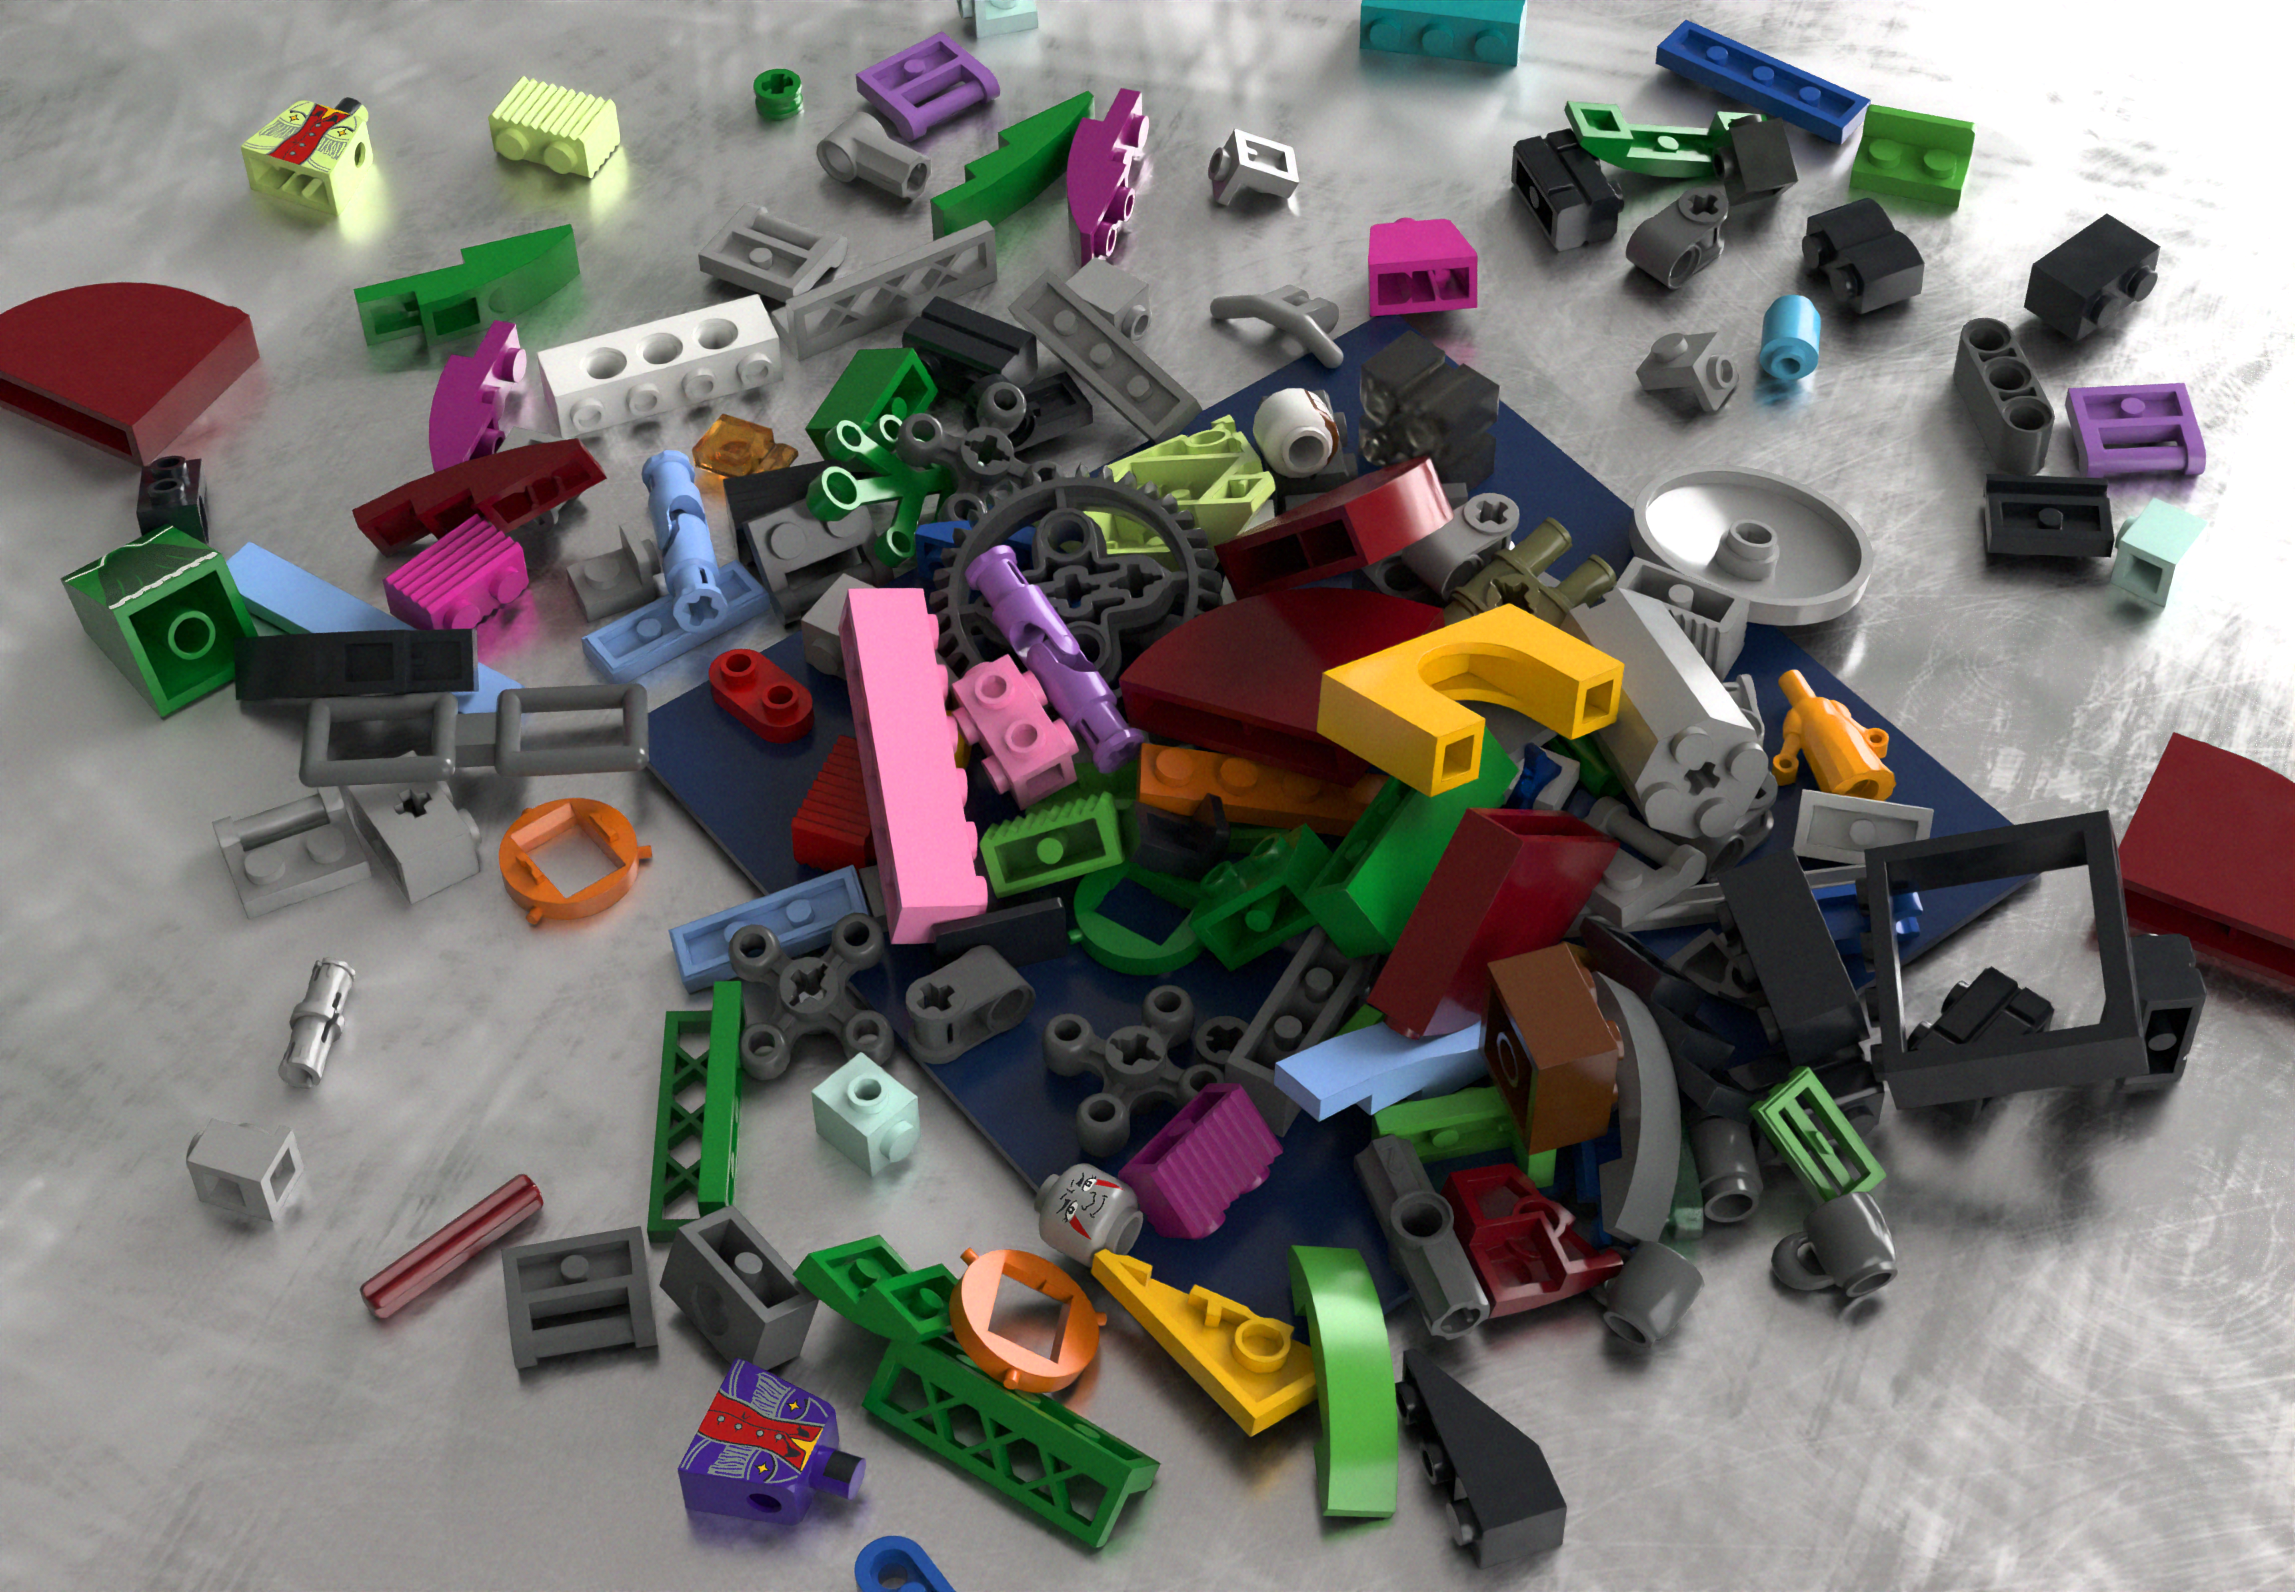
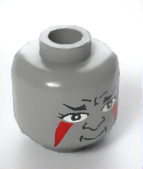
(1087, 1213)

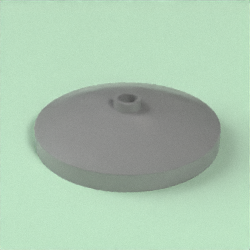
(1756, 538)

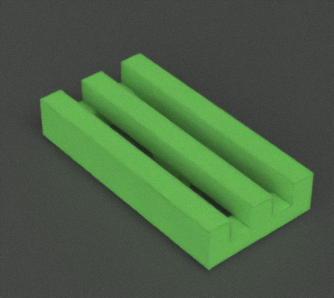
(1783, 1098)

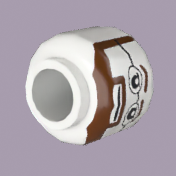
(1295, 433)

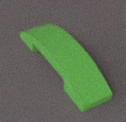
(1353, 1381)

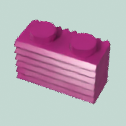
(458, 578)

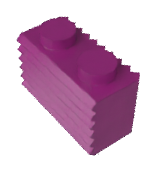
(1202, 1162)

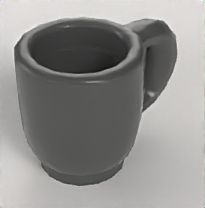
(1849, 1244)
(1649, 1292)

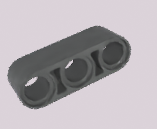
(2003, 396)

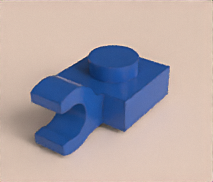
(1845, 923)

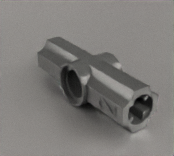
(1430, 1265)

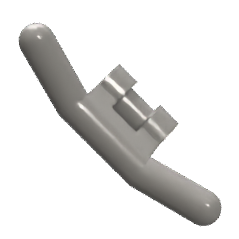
(1291, 311)

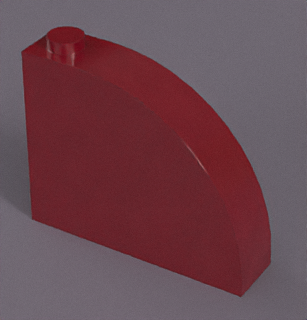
(121, 363)
(1338, 530)
(1253, 674)
(2215, 857)
(1498, 892)

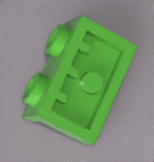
(1913, 155)

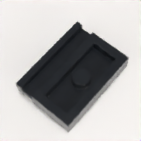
(2048, 515)

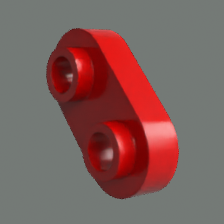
(750, 691)

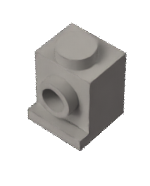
(244, 1167)

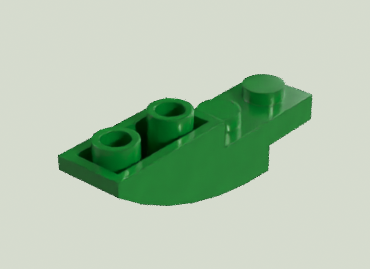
(460, 300)

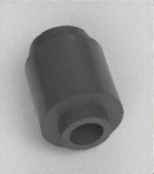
(1726, 1168)

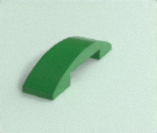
(1647, 148)

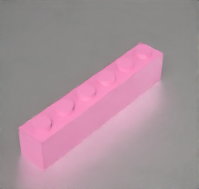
(909, 763)

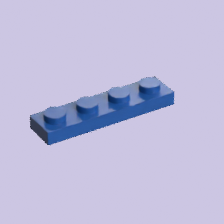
(1762, 82)

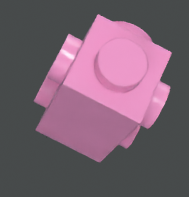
(1020, 741)

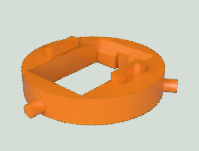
(604, 826)
(1003, 1360)

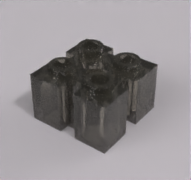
(1427, 409)

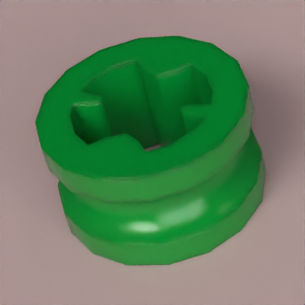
(778, 94)

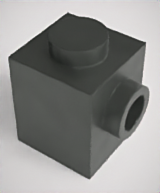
(1754, 160)

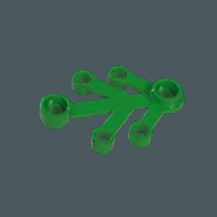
(838, 493)

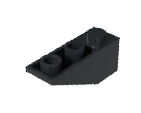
(1491, 1471)

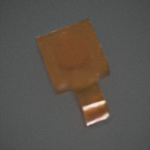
(740, 448)

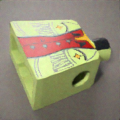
(311, 155)

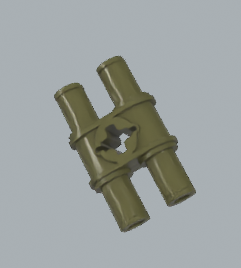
(1514, 580)

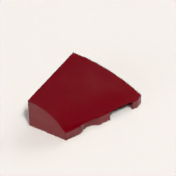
(1521, 1240)

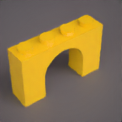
(1402, 703)

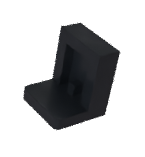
(1174, 842)

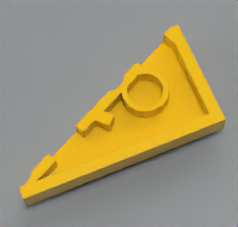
(1228, 1350)

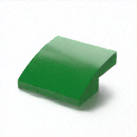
(880, 1290)

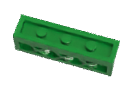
(713, 1123)
(1030, 1416)

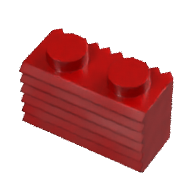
(834, 819)

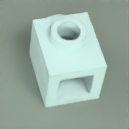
(2158, 551)
(867, 1114)

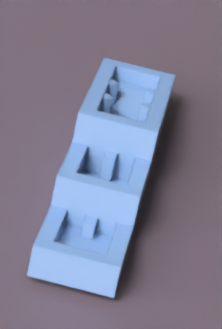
(1379, 1069)

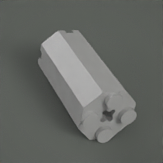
(1677, 731)

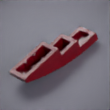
(500, 487)

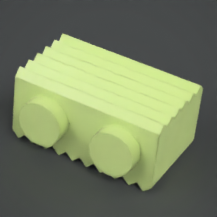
(554, 127)

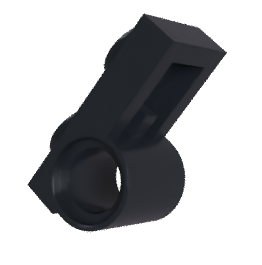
(1051, 408)
(173, 494)

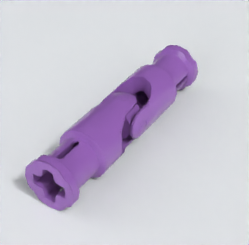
(1058, 663)

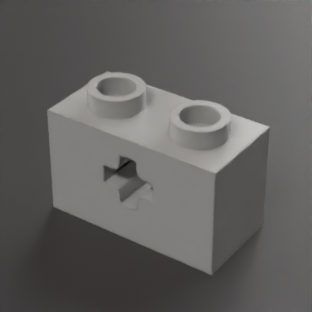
(417, 834)

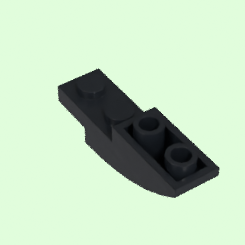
(356, 664)

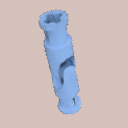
(685, 542)

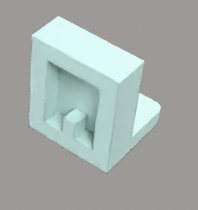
(999, 16)

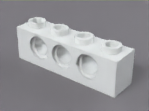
(660, 366)

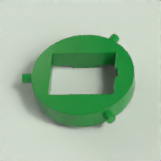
(1122, 948)

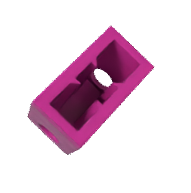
(1420, 268)

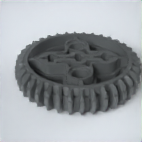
(1086, 574)

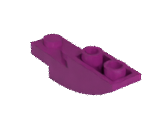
(1099, 176)
(473, 398)

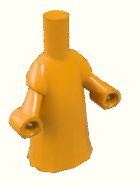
(1835, 746)

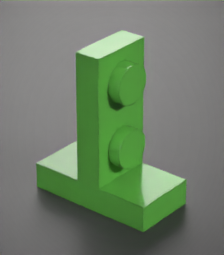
(1461, 1126)

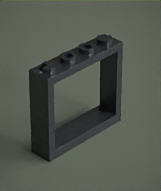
(2019, 1061)

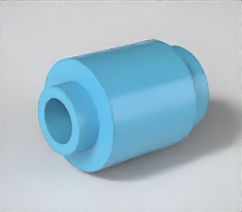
(1790, 338)

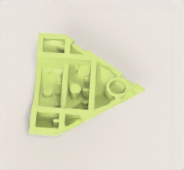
(1207, 473)

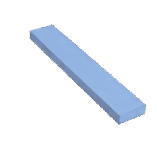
(311, 605)

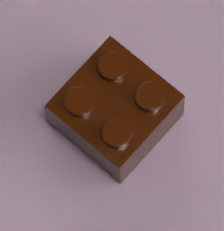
(1549, 1048)

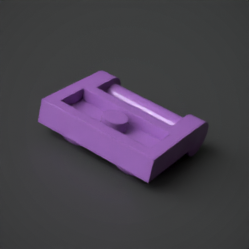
(921, 73)
(2135, 416)

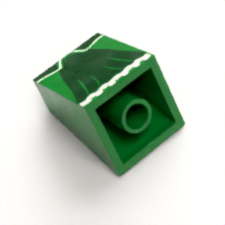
(163, 615)

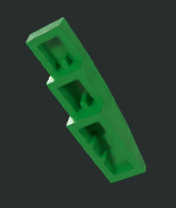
(1023, 167)

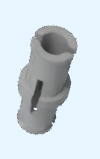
(316, 1023)

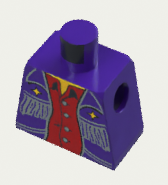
(766, 1451)

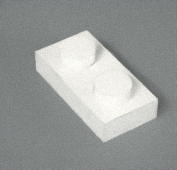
(1843, 826)

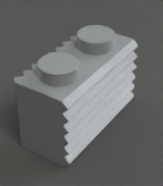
(1706, 614)

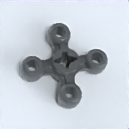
(983, 444)
(810, 975)
(1129, 1064)

